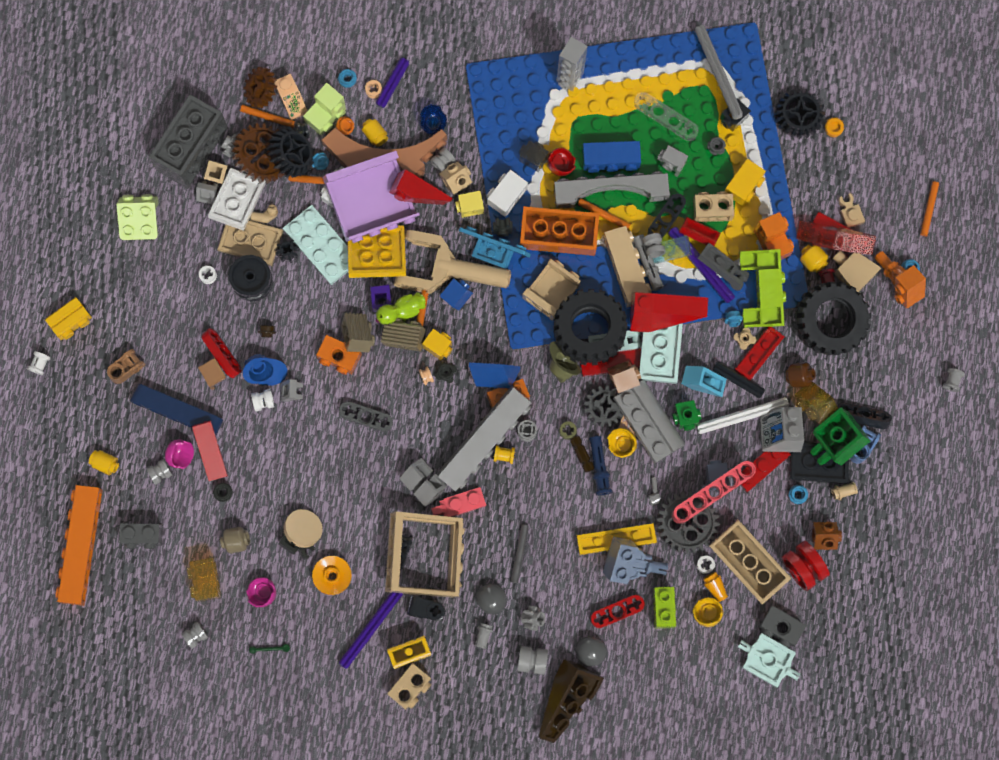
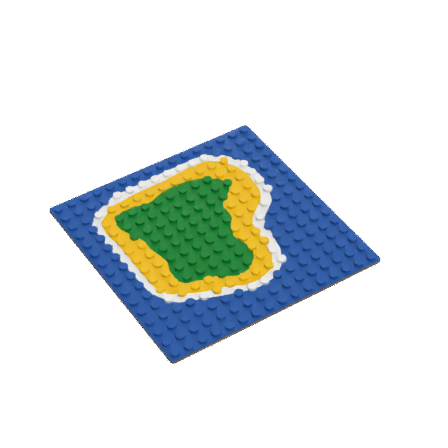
(523, 102)

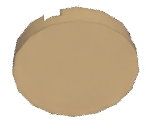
(303, 528)

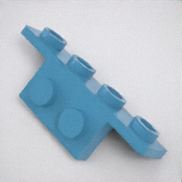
(492, 251)

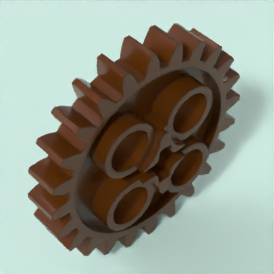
(250, 140)

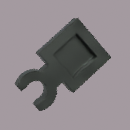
(502, 227)
(290, 546)

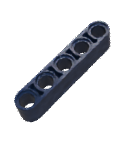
(172, 408)

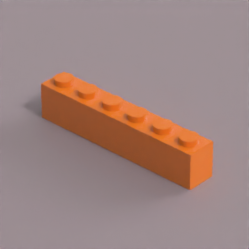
(79, 545)

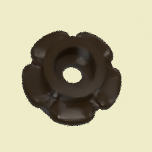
(267, 331)

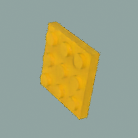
(378, 255)

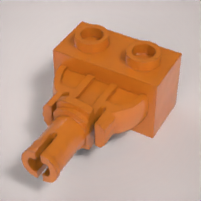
(908, 283)

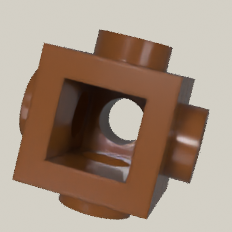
(826, 535)

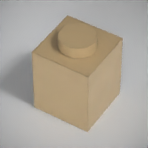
(215, 172)

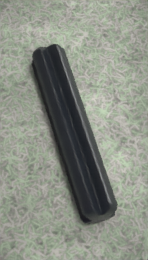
(738, 379)

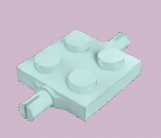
(769, 660)

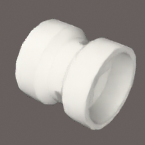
(257, 399)

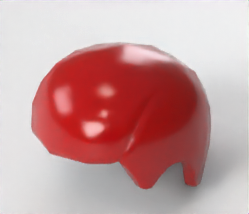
(561, 162)

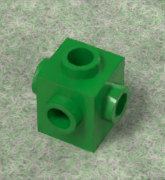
(686, 408)

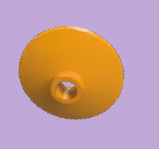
(329, 565)

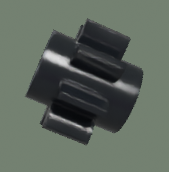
(285, 246)

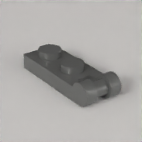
(723, 266)

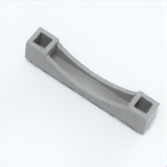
(651, 186)

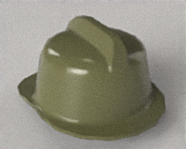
(560, 365)

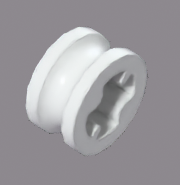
(211, 279)
(711, 567)

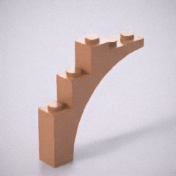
(410, 158)

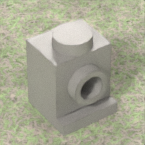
(672, 160)

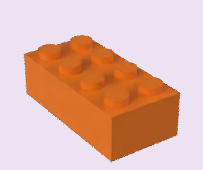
(559, 231)

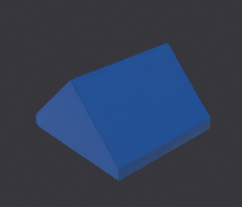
(493, 374)

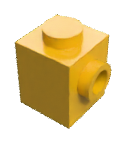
(438, 344)

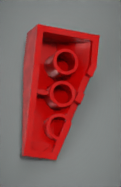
(660, 311)

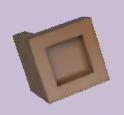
(212, 373)

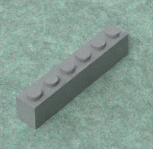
(484, 438)

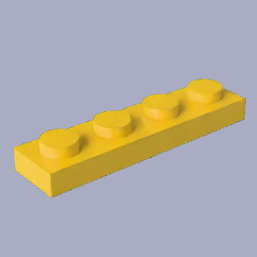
(602, 540)

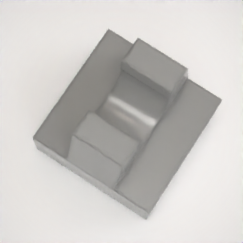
(206, 193)
(288, 390)

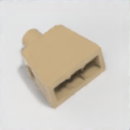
(855, 270)

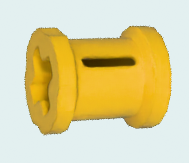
(504, 454)

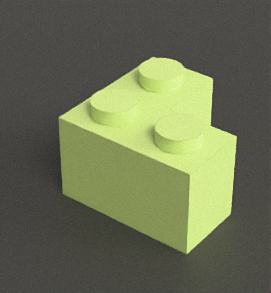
(326, 110)

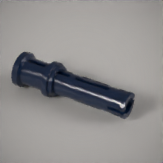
(601, 476)

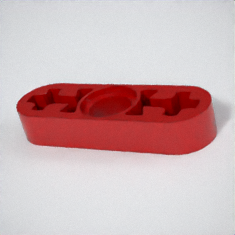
(221, 353)
(601, 612)

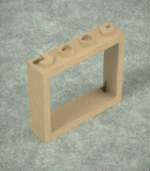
(394, 554)

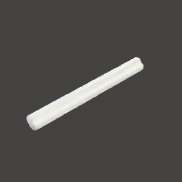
(741, 416)

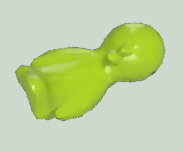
(404, 308)

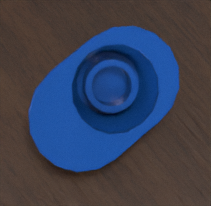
(264, 370)

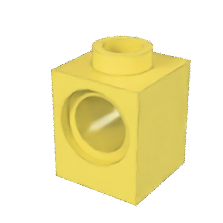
(470, 204)

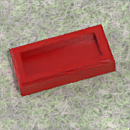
(699, 232)

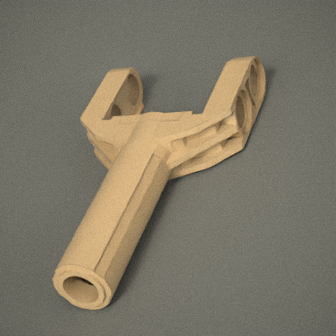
(448, 267)

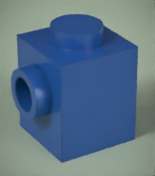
(456, 293)

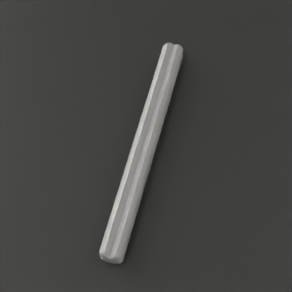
(718, 72)

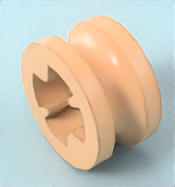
(373, 83)
(426, 375)

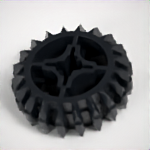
(813, 112)
(292, 163)

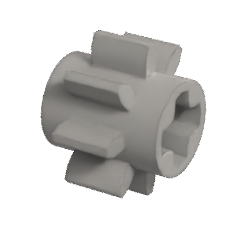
(228, 145)
(533, 618)

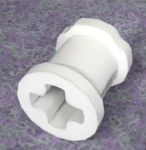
(38, 363)

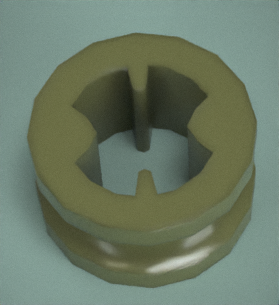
(563, 434)

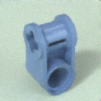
(868, 448)

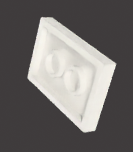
(236, 199)

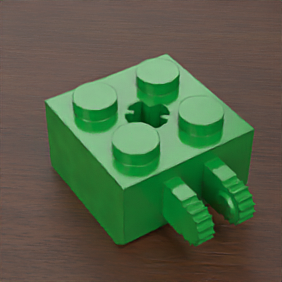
(838, 447)

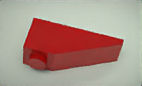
(413, 189)

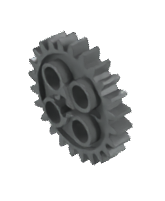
(678, 537)

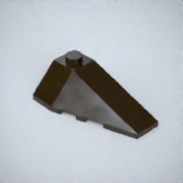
(568, 692)

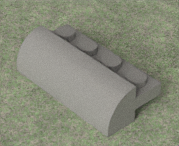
(649, 421)

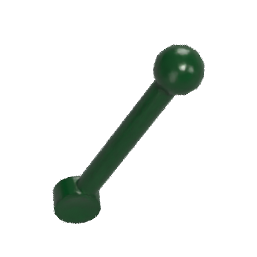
(285, 648)

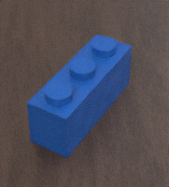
(611, 156)

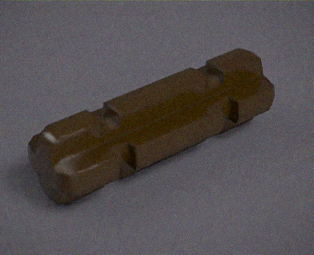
(582, 454)

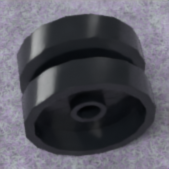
(247, 267)

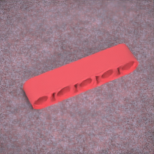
(721, 487)

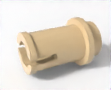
(843, 491)

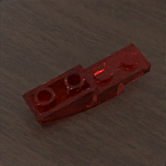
(836, 238)

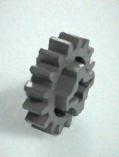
(597, 406)

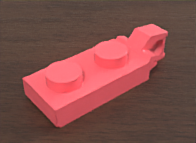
(460, 503)

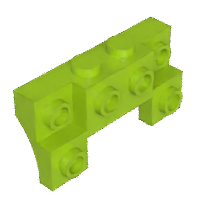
(769, 288)

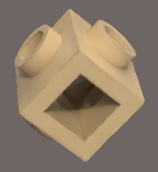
(456, 177)

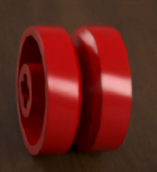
(805, 565)

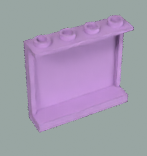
(364, 200)

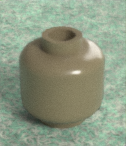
(235, 540)

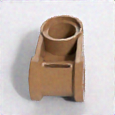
(126, 366)

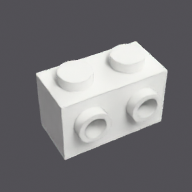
(507, 193)

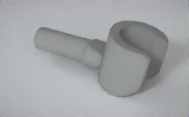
(655, 497)

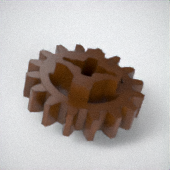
(260, 87)

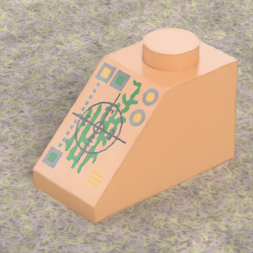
(290, 97)

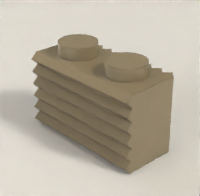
(357, 332)
(403, 335)

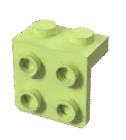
(137, 217)

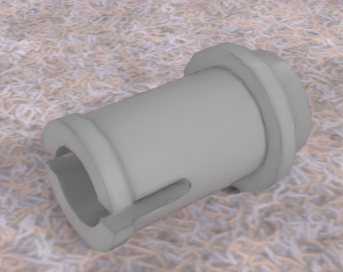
(483, 635)

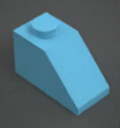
(703, 380)

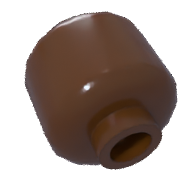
(800, 375)

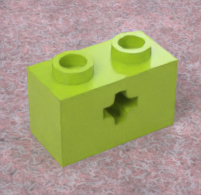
(664, 607)

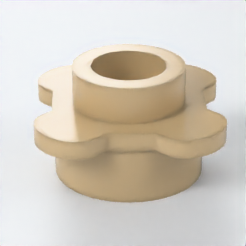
(743, 344)

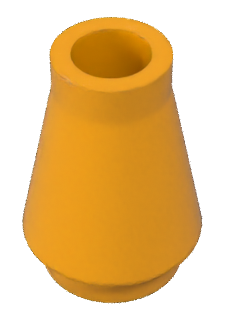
(714, 584)

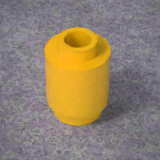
(374, 132)
(103, 462)

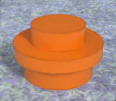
(345, 125)

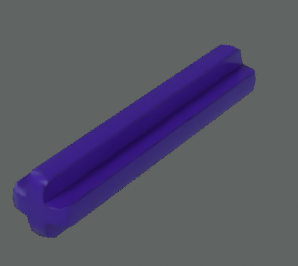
(392, 82)

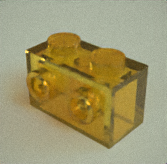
(815, 403)
(204, 580)

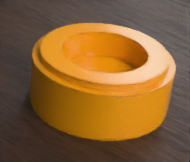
(834, 127)

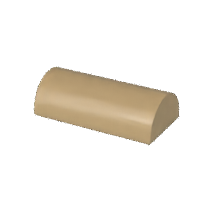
(750, 562)

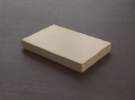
(254, 240)

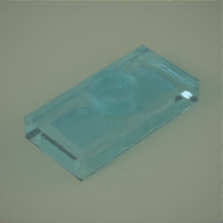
(675, 249)

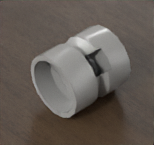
(532, 660)

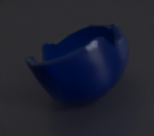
(432, 119)

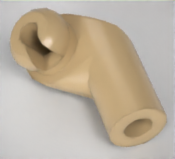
(266, 216)

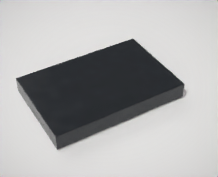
(806, 468)

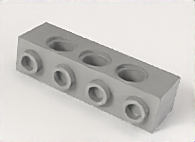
(571, 64)

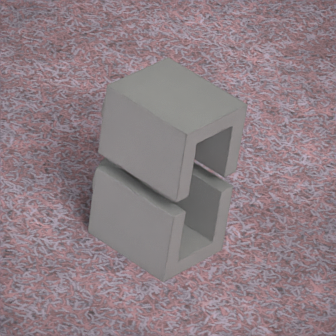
(416, 475)

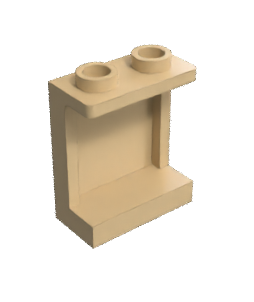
(551, 288)

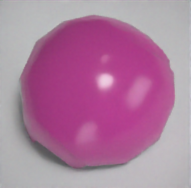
(179, 453)
(261, 592)

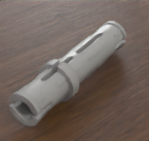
(655, 281)

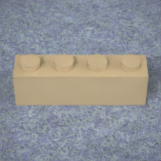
(625, 263)

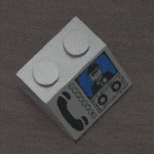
(782, 430)

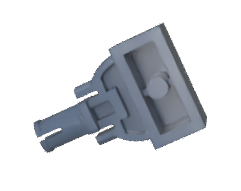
(629, 562)

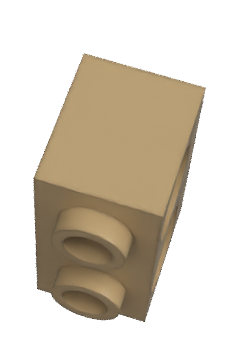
(714, 212)
(405, 683)

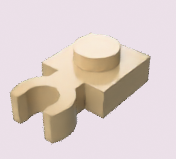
(851, 214)

